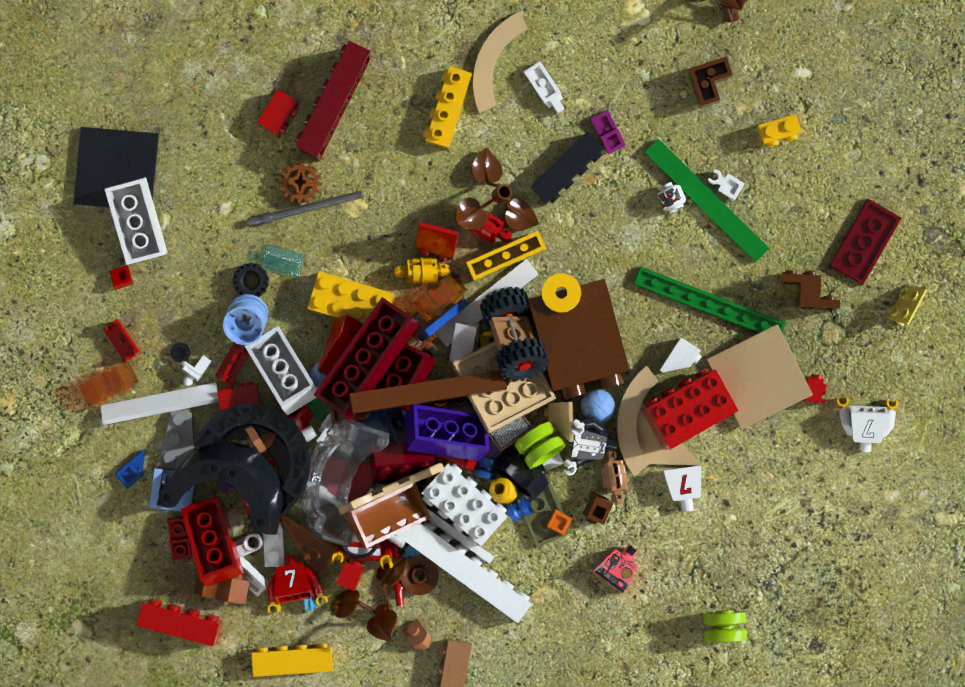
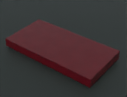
(865, 242)

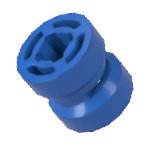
(485, 463)
(519, 508)

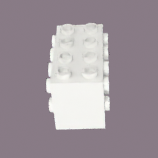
(464, 504)

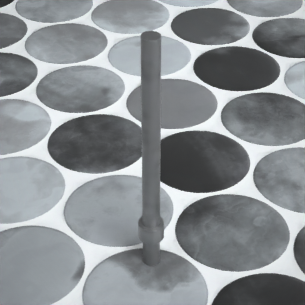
(268, 217)

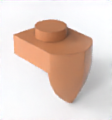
(261, 442)
(417, 635)

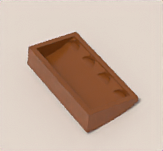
(387, 515)

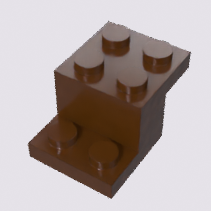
(808, 290)

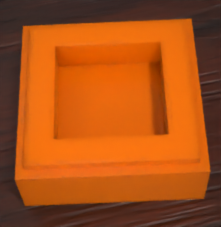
(559, 522)

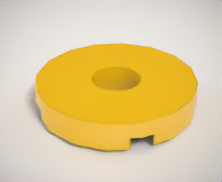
(549, 292)

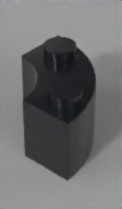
(513, 467)

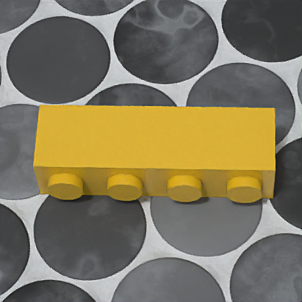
(506, 256)
(292, 661)

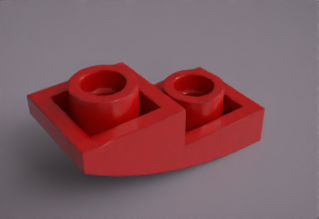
(179, 539)

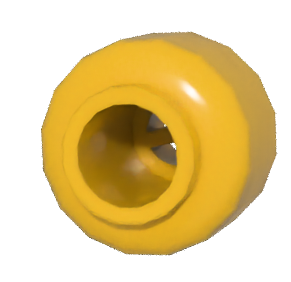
(503, 491)

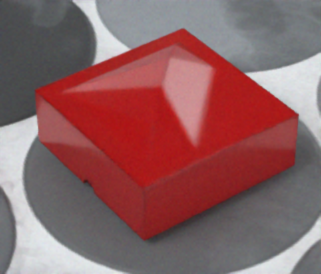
(121, 277)

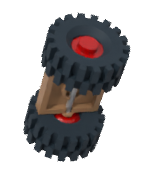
(518, 351)

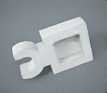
(729, 185)

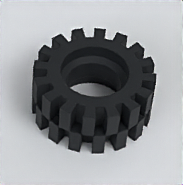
(258, 271)

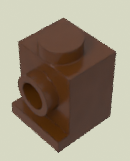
(604, 508)

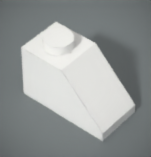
(681, 357)

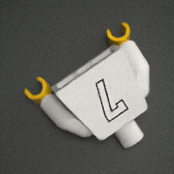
(867, 423)

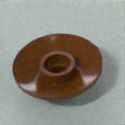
(428, 575)

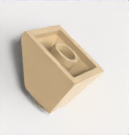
(561, 418)

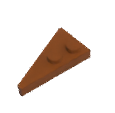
(314, 550)

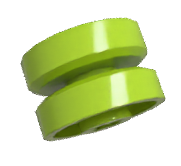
(539, 445)
(724, 622)

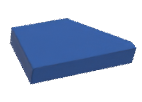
(132, 470)

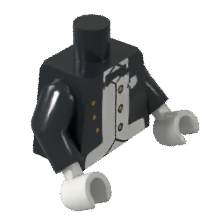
(589, 443)

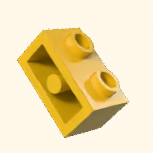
(778, 130)

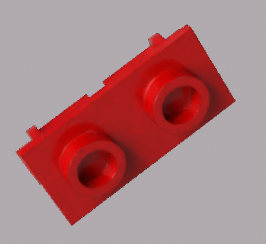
(232, 363)

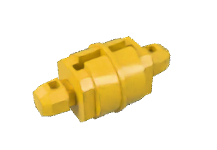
(422, 270)

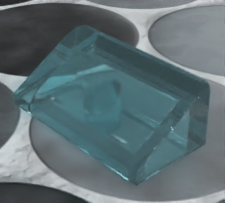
(283, 260)

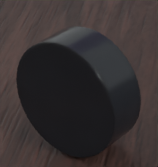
(180, 352)

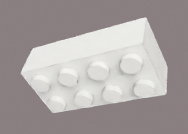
(136, 221)
(282, 370)

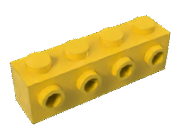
(448, 108)

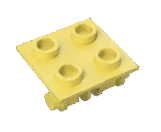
(907, 304)

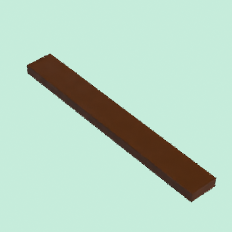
(426, 392)

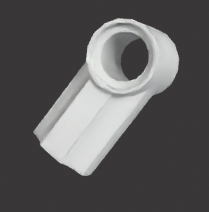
(244, 547)

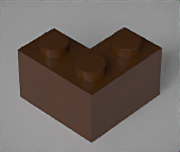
(704, 79)

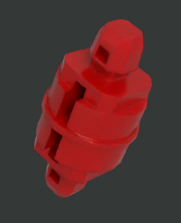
(492, 230)

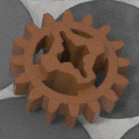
(292, 182)

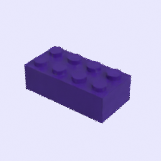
(445, 433)

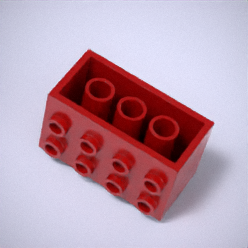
(689, 408)

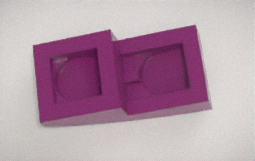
(607, 131)

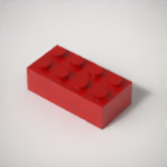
(212, 541)
(180, 623)

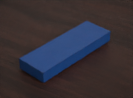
(442, 320)

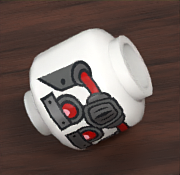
(671, 197)

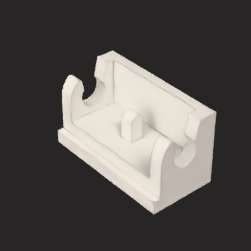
(464, 339)

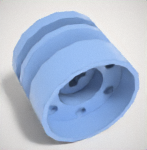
(241, 327)

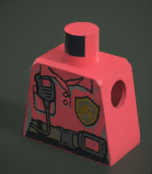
(618, 568)

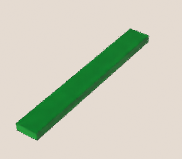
(707, 200)
(704, 301)

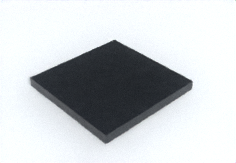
(112, 159)

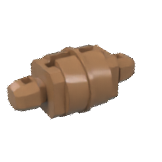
(614, 476)

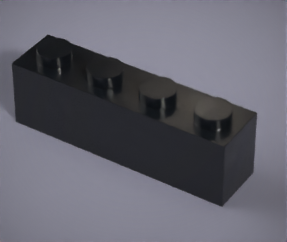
(566, 168)

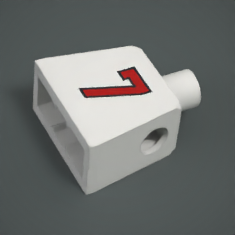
(684, 485)

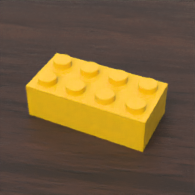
(341, 296)

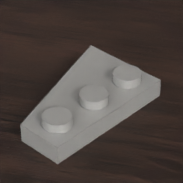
(178, 440)

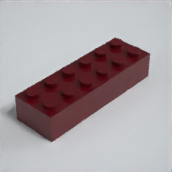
(334, 100)
(367, 356)

